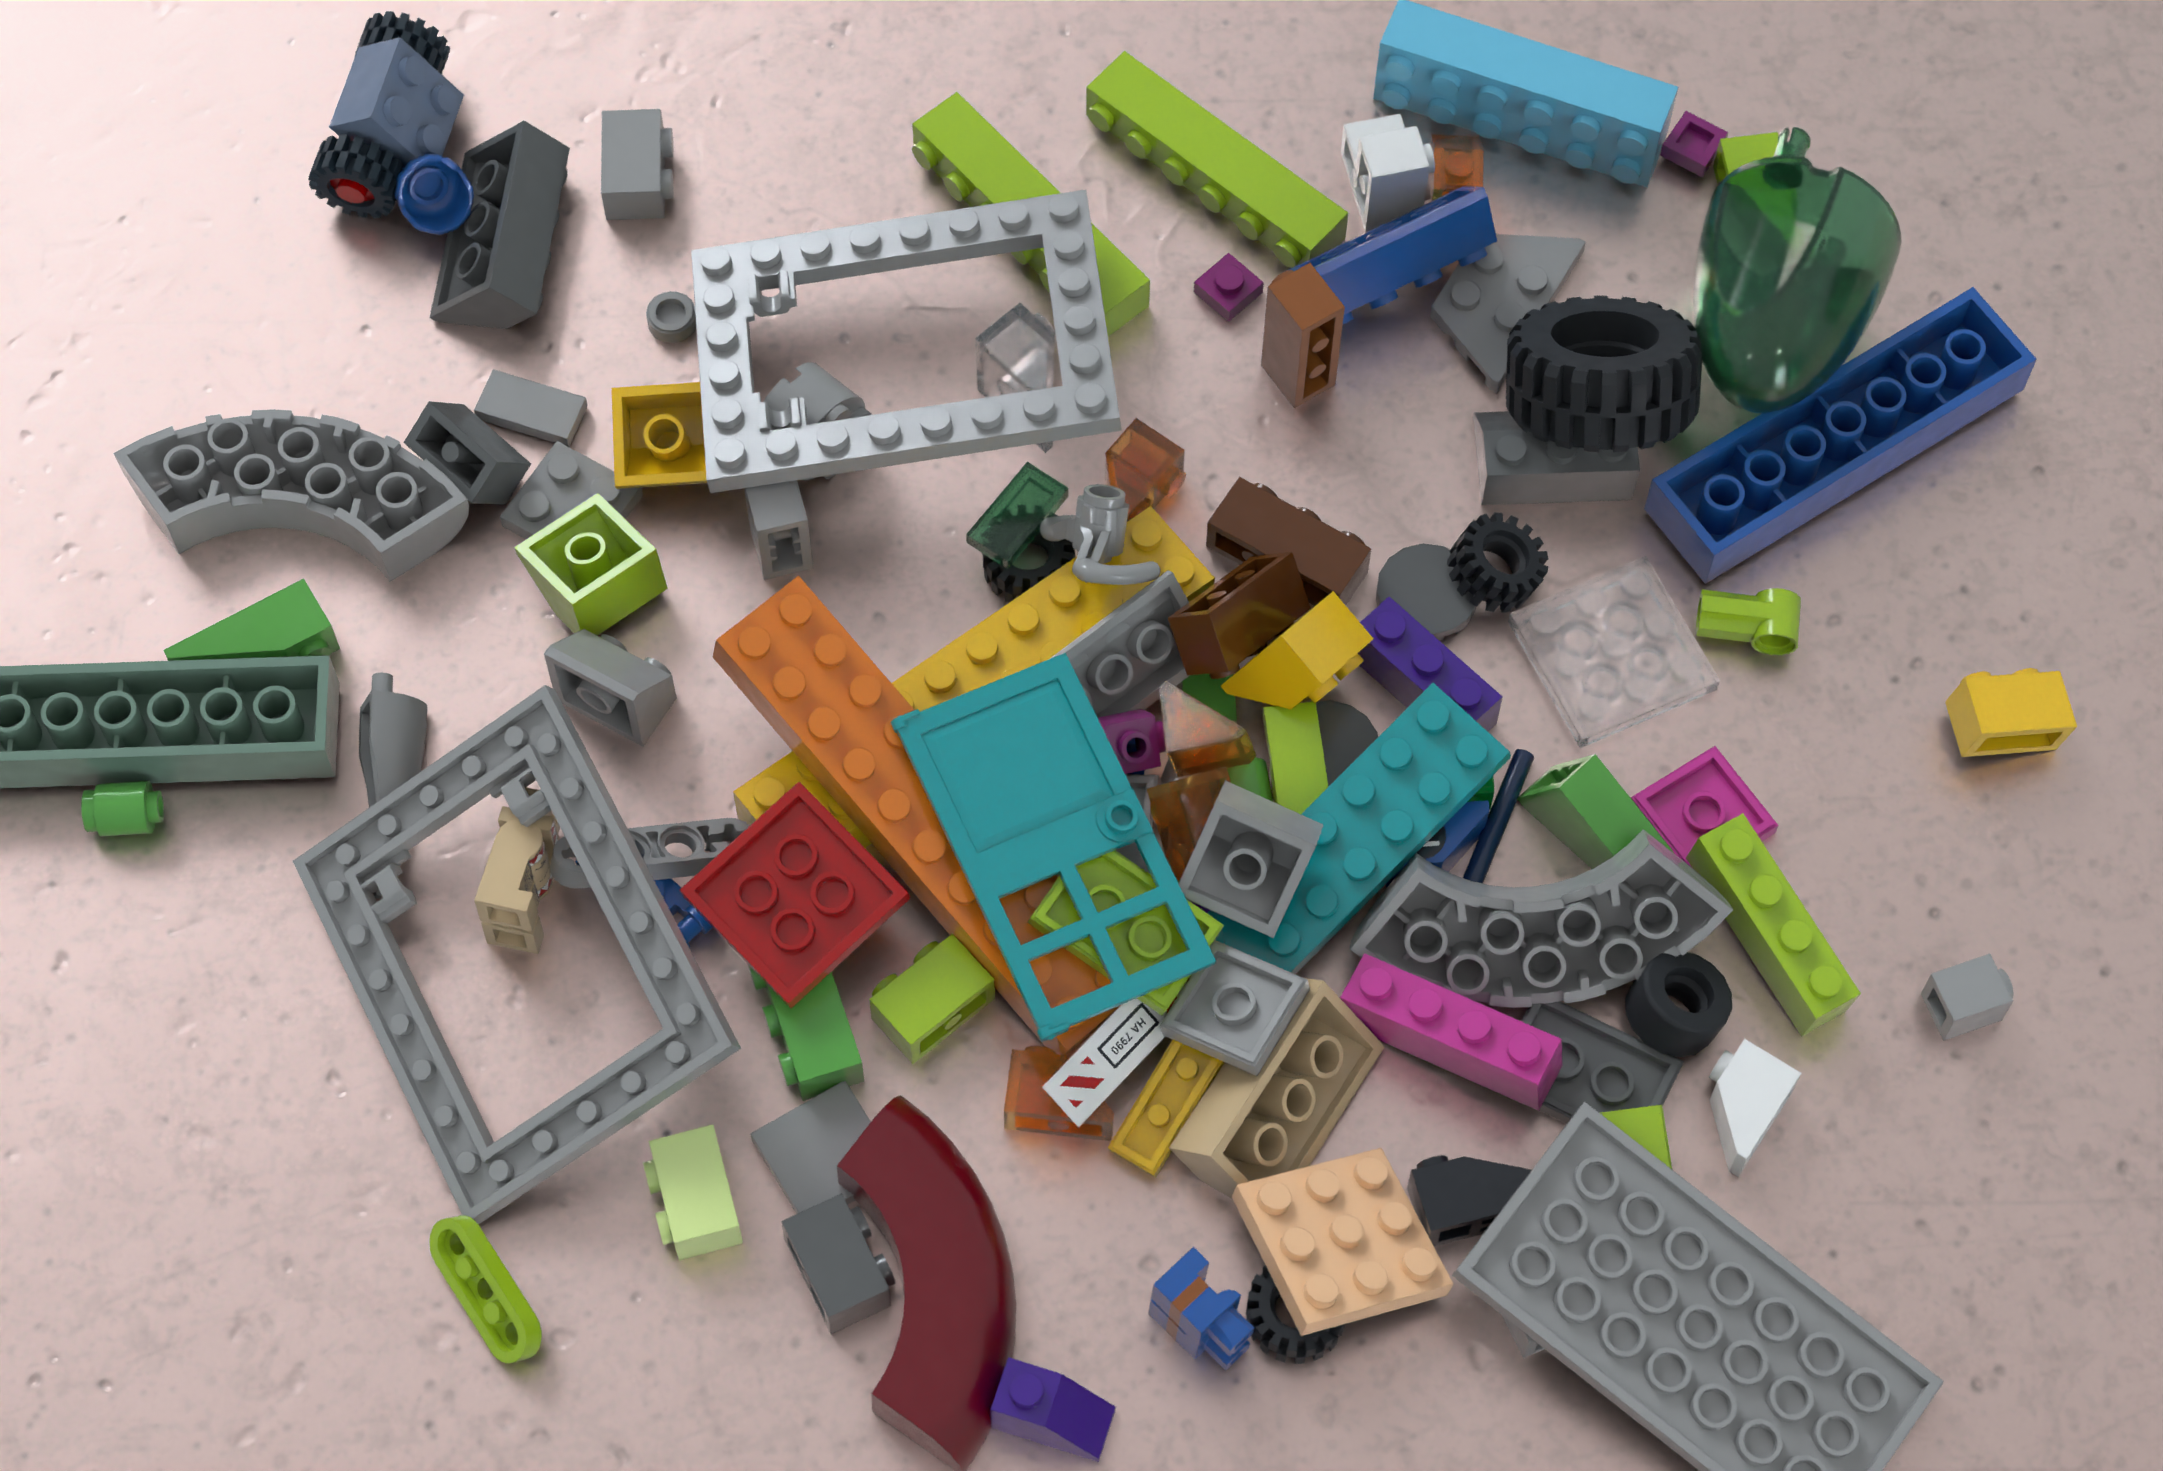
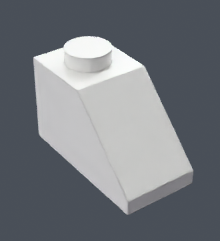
(1748, 1099)

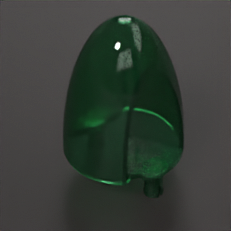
(1788, 275)

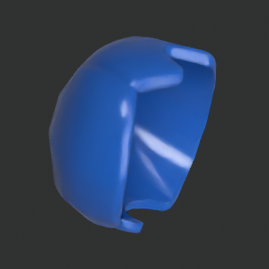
(434, 194)

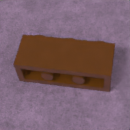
(1259, 523)
(1239, 615)

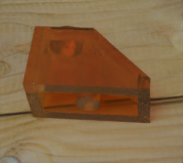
(1457, 163)
(1031, 1107)

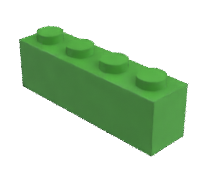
(815, 1038)

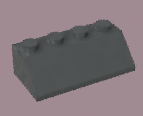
(501, 251)

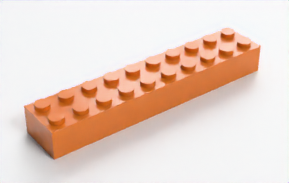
(836, 719)

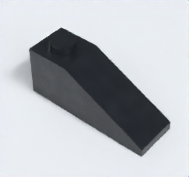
(1461, 1195)

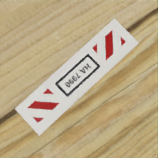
(1106, 1059)

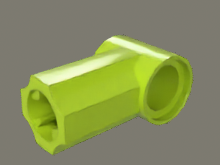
(1766, 620)

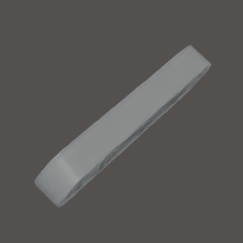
(651, 845)

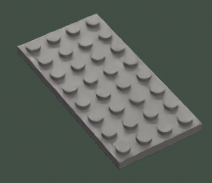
(1690, 1315)

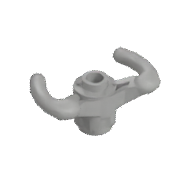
(1098, 536)

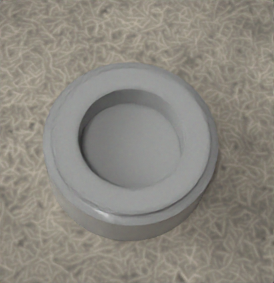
(671, 317)

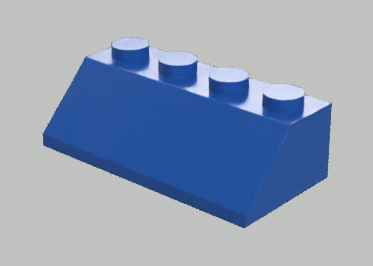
(1408, 250)

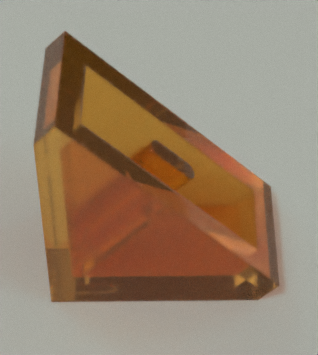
(1199, 736)

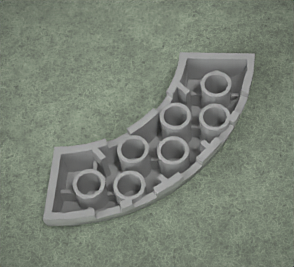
(296, 476)
(1543, 939)

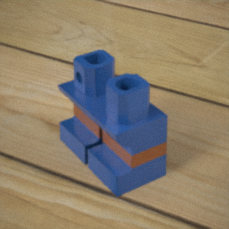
(1197, 1314)

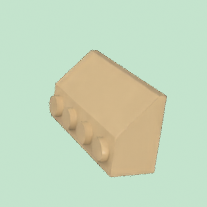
(1282, 1117)

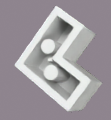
(1386, 168)

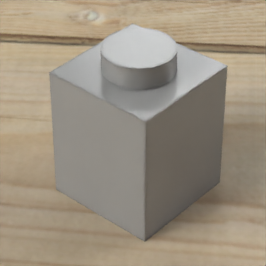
(1968, 996)

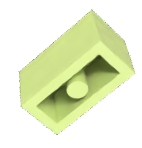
(694, 1193)

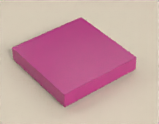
(1699, 800)

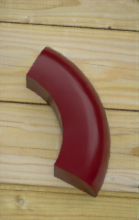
(952, 1276)

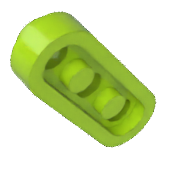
(485, 1289)

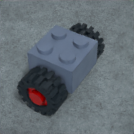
(387, 114)

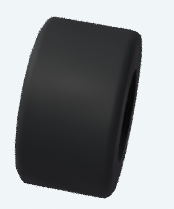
(1663, 1023)

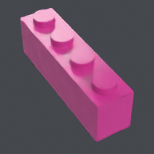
(1454, 1032)

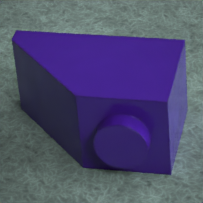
(1051, 1410)

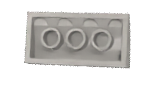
(1131, 650)

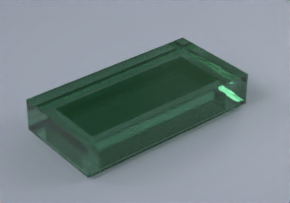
(1017, 515)

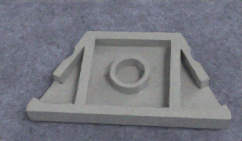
(1493, 293)

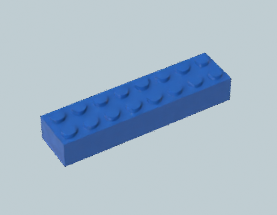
(1840, 437)

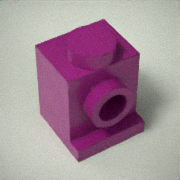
(1147, 733)

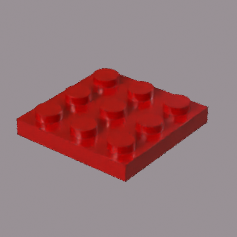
(795, 894)

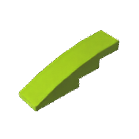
(1295, 755)

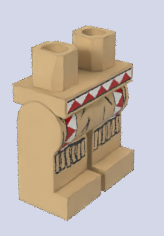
(517, 881)

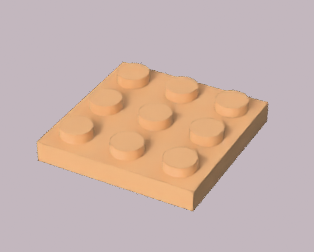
(1341, 1241)

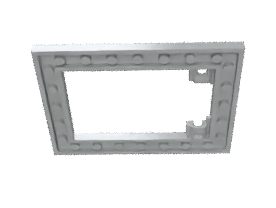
(760, 446)
(364, 856)

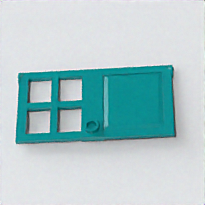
(1031, 795)

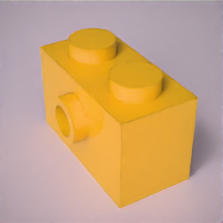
(2010, 712)

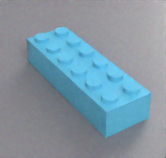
(1523, 92)

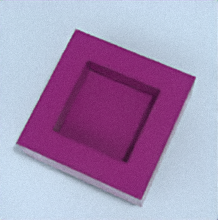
(1693, 143)
(1228, 287)

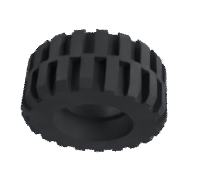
(1603, 373)

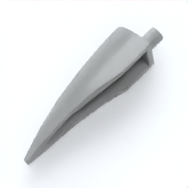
(390, 739)

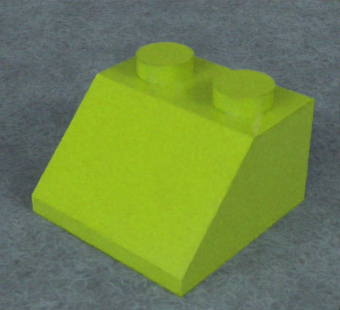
(592, 566)

